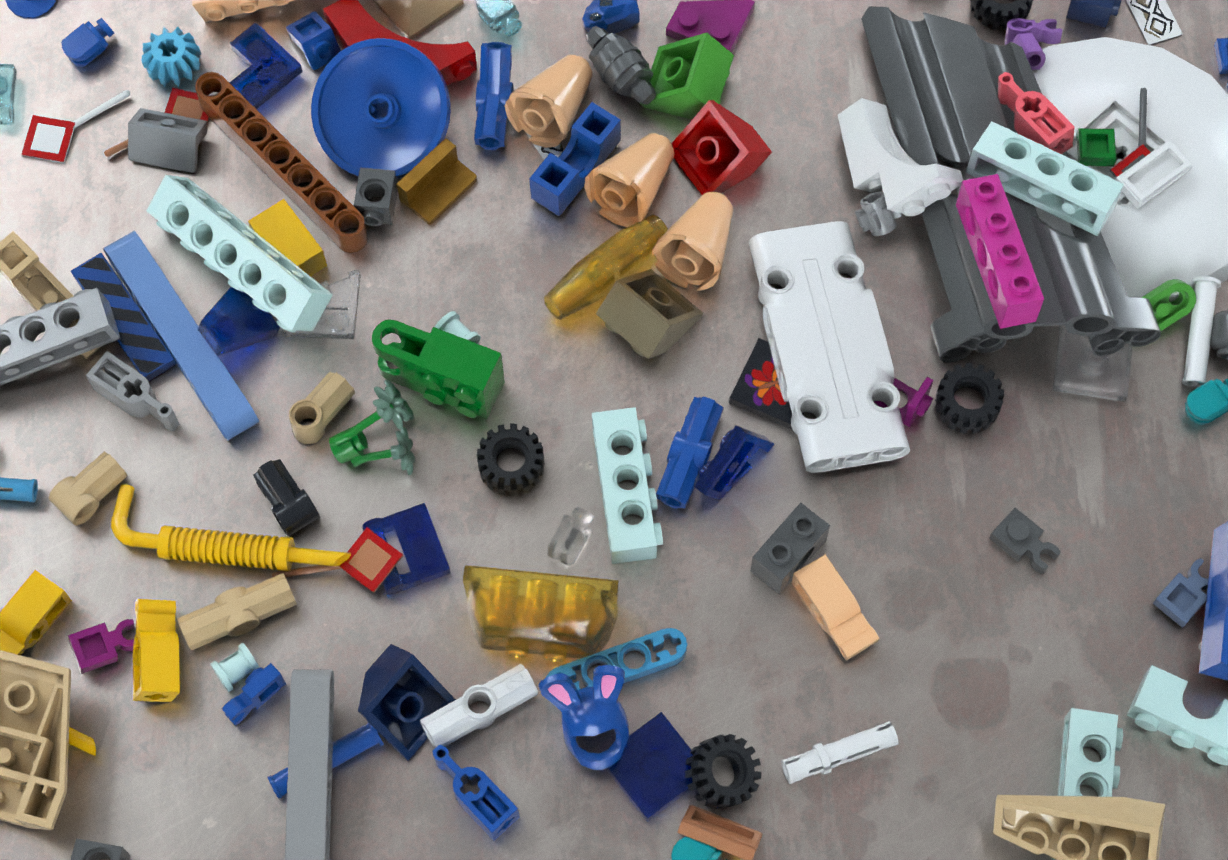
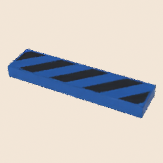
(137, 335)

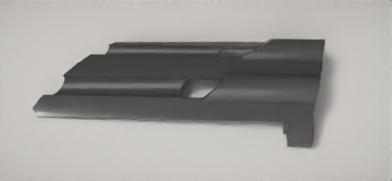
(941, 102)

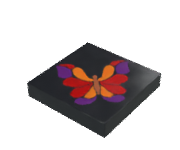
(759, 388)

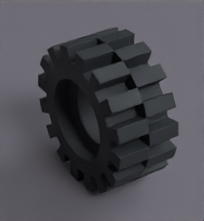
(510, 480)
(742, 765)

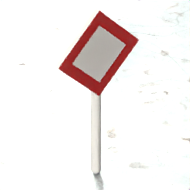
(51, 137)

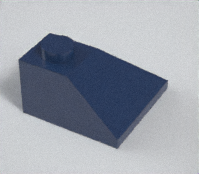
(397, 696)

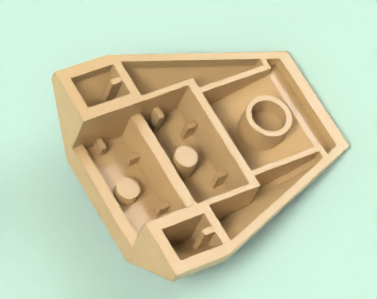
(33, 740)

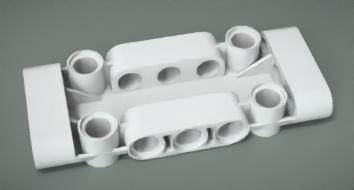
(828, 347)

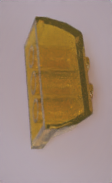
(540, 612)

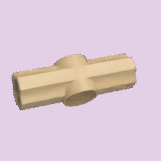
(236, 611)

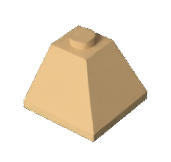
(416, 16)

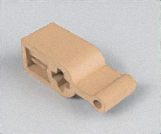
(834, 606)

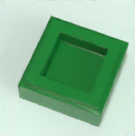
(1096, 147)

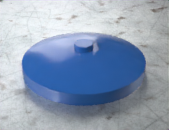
(380, 107)

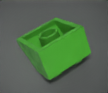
(689, 75)

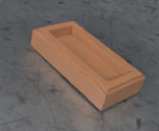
(720, 833)

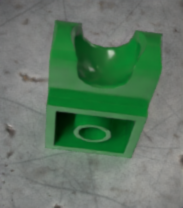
(441, 367)

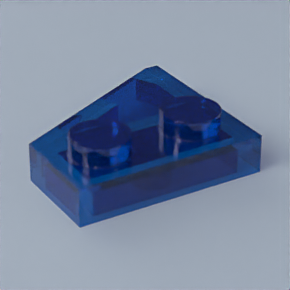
(236, 323)
(730, 461)

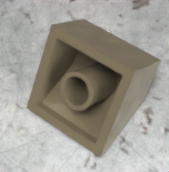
(648, 313)

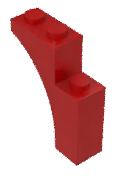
(353, 24)

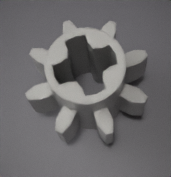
(875, 215)

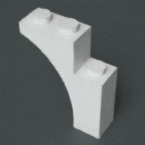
(883, 166)

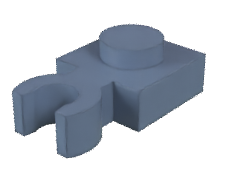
(1183, 595)

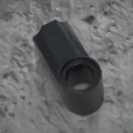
(289, 504)

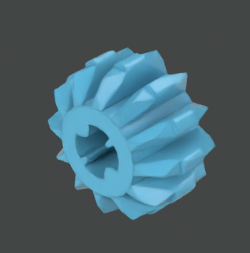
(171, 56)

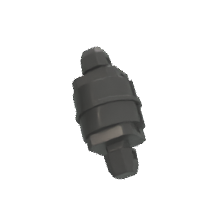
(621, 65)

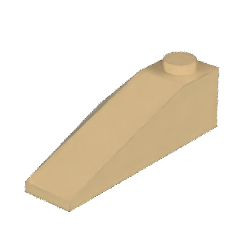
(1081, 826)

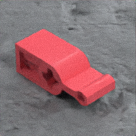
(1036, 116)

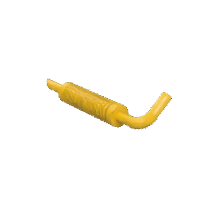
(217, 546)

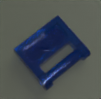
(419, 546)

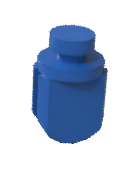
(86, 42)

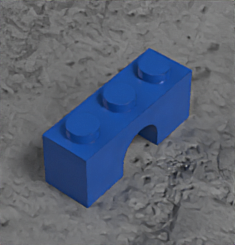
(562, 177)

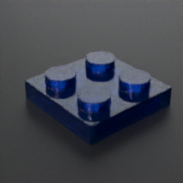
(653, 767)

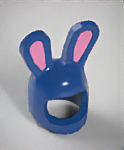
(590, 713)

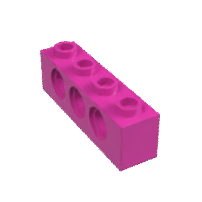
(999, 251)

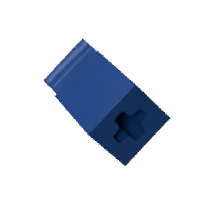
(475, 805)

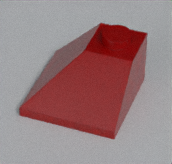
(718, 149)

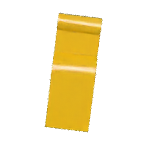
(31, 613)
(155, 652)

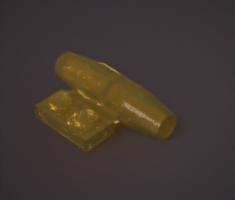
(599, 270)

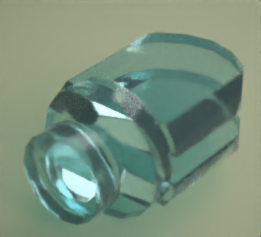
(500, 16)

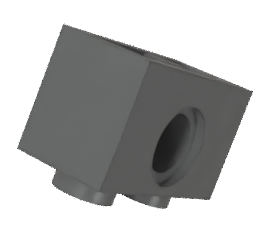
(789, 548)

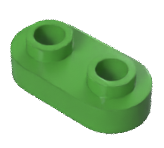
(1170, 312)

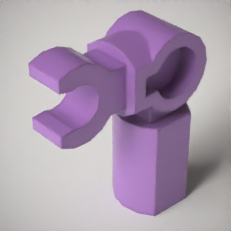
(1028, 34)

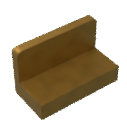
(435, 182)

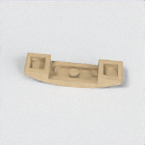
(30, 277)

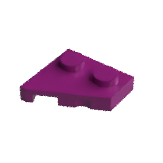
(718, 18)

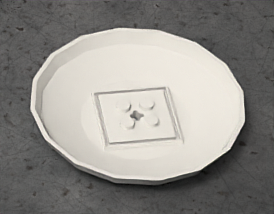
(1185, 225)

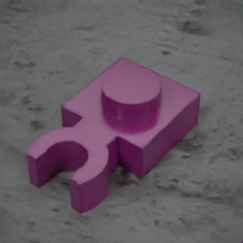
(98, 646)

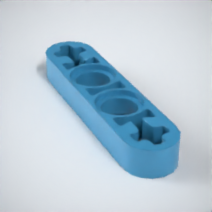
(615, 655)

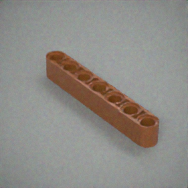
(286, 175)

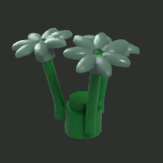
(351, 442)

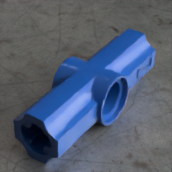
(689, 452)

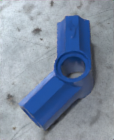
(492, 93)

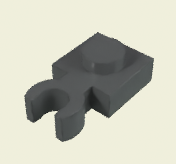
(1021, 537)

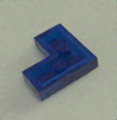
(268, 65)

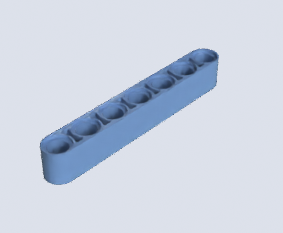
(181, 335)

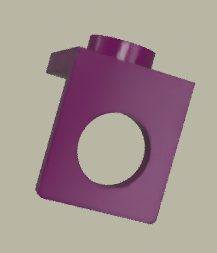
(917, 401)

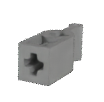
(129, 390)

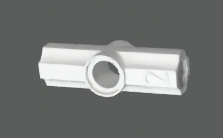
(500, 694)

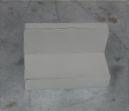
(165, 139)

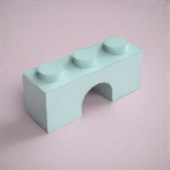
(1161, 708)

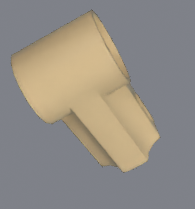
(321, 406)
(80, 495)

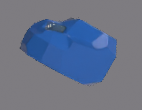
(611, 15)

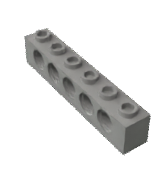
(59, 343)

